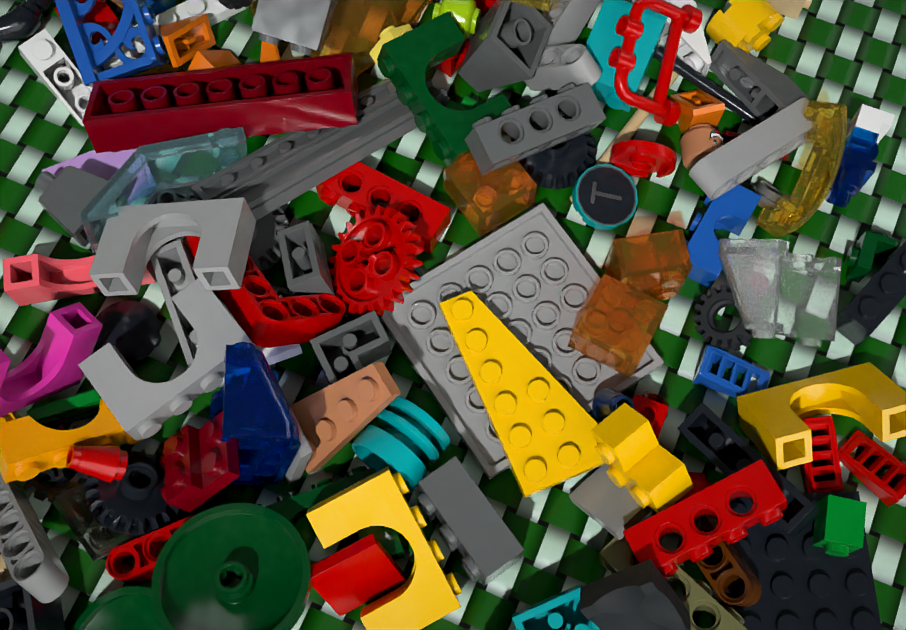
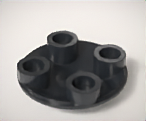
(130, 329)

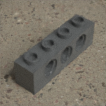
(494, 152)

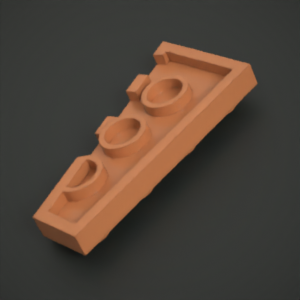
(342, 410)

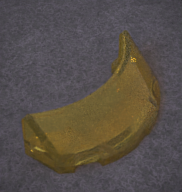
(818, 173)

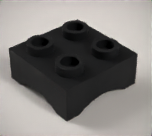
(634, 601)

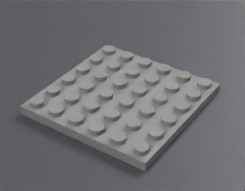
(538, 290)

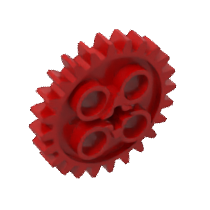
(375, 261)

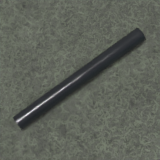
(711, 88)

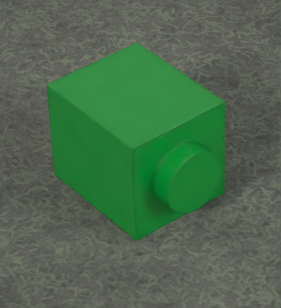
(839, 525)

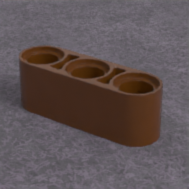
(728, 571)

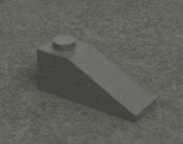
(753, 81)

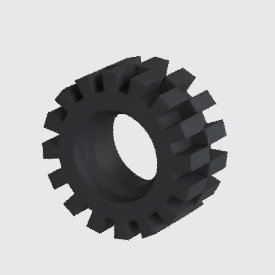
(707, 326)

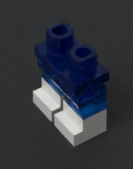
(860, 151)

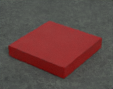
(356, 575)

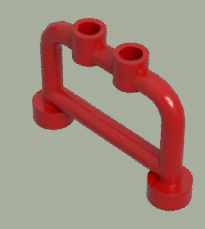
(623, 60)

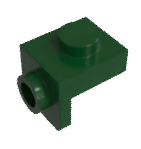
(861, 255)

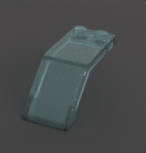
(162, 168)

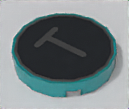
(604, 197)

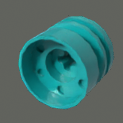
(404, 439)

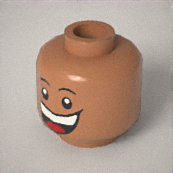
(698, 143)

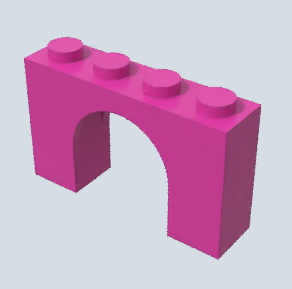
(53, 363)

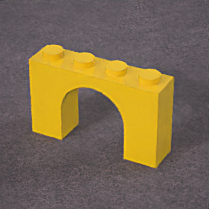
(860, 392)
(381, 502)

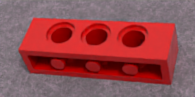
(375, 187)
(750, 482)

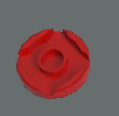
(643, 157)

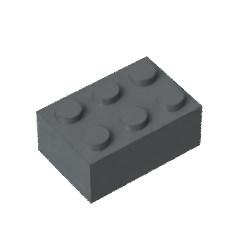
(468, 522)

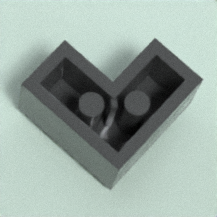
(351, 347)

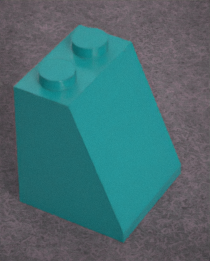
(604, 39)

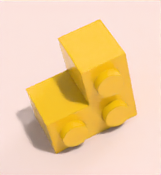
(638, 460)

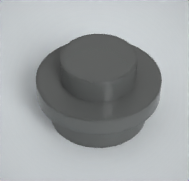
(769, 195)

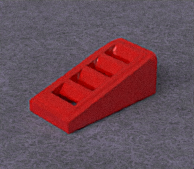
(830, 454)
(867, 476)

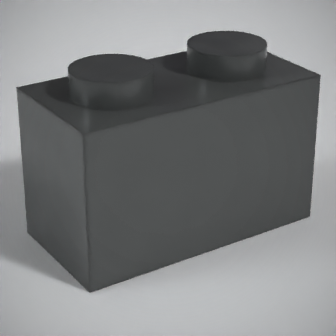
(304, 260)

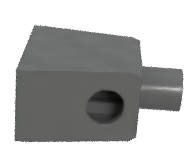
(67, 196)

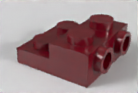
(197, 464)

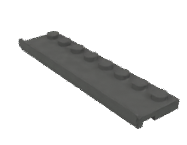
(308, 158)

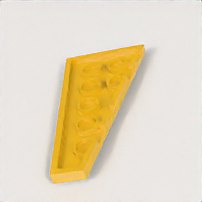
(532, 414)

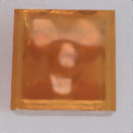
(490, 197)
(651, 263)
(617, 325)

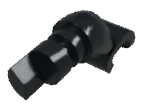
(22, 20)

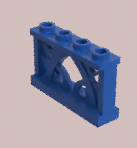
(92, 57)

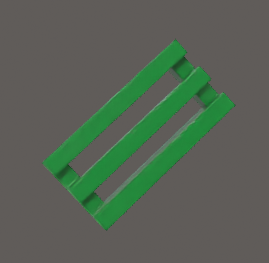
(67, 409)

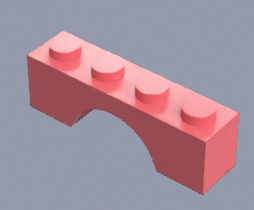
(44, 279)

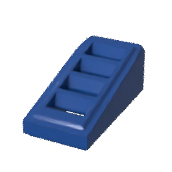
(726, 360)

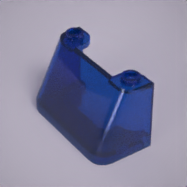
(255, 415)

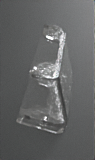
(782, 289)

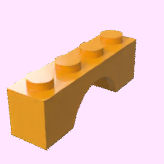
(33, 448)

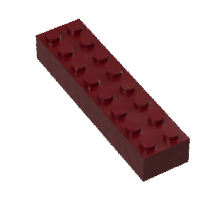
(257, 96)

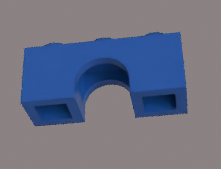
(727, 213)

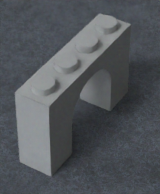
(139, 230)
(146, 405)

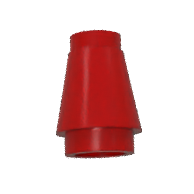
(101, 462)

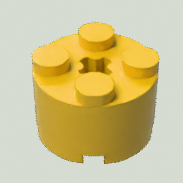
(745, 24)

